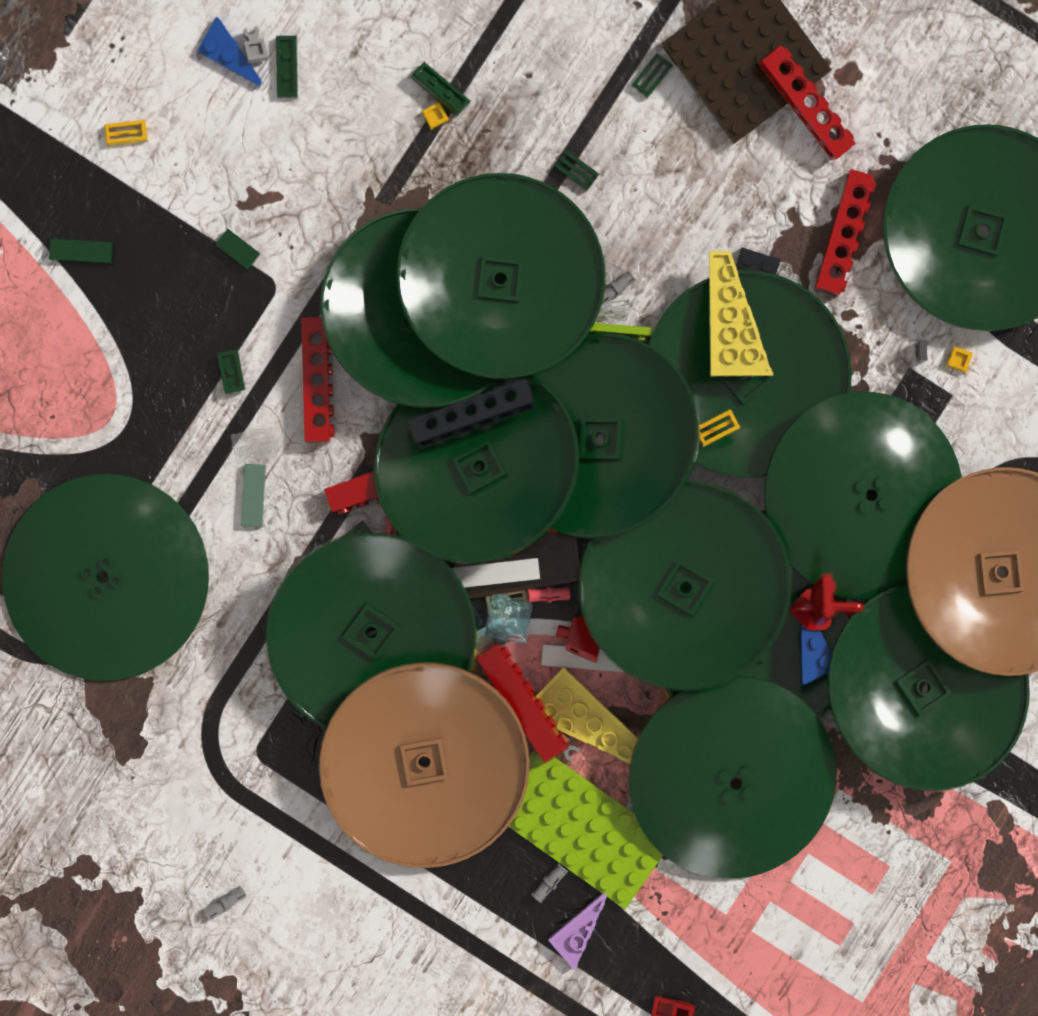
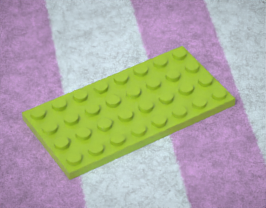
(585, 830)

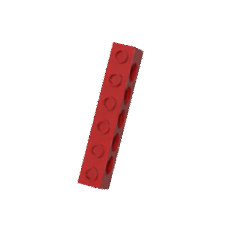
(808, 115)
(855, 181)
(313, 434)

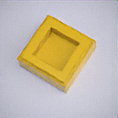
(435, 115)
(959, 359)

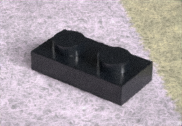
(756, 261)

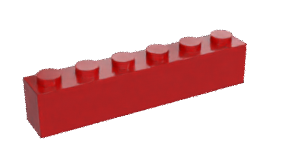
(520, 696)

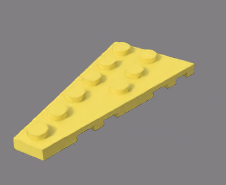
(733, 331)
(585, 716)

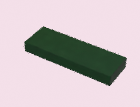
(287, 66)
(440, 89)
(81, 251)

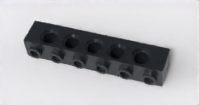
(483, 417)

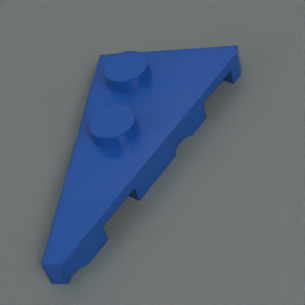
(222, 49)
(814, 655)

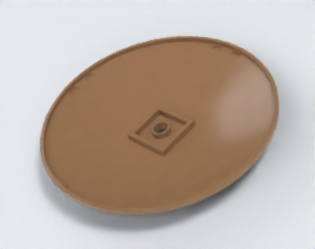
(953, 566)
(435, 810)

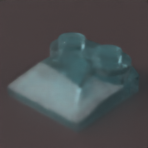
(508, 618)

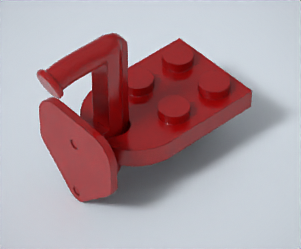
(817, 607)

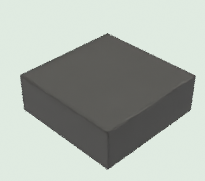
(921, 351)

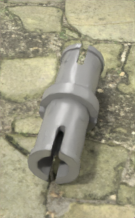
(616, 287)
(549, 883)
(225, 902)

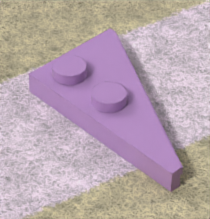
(573, 936)

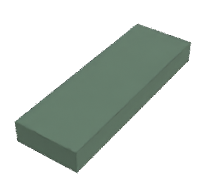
(253, 495)

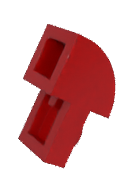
(669, 1007)

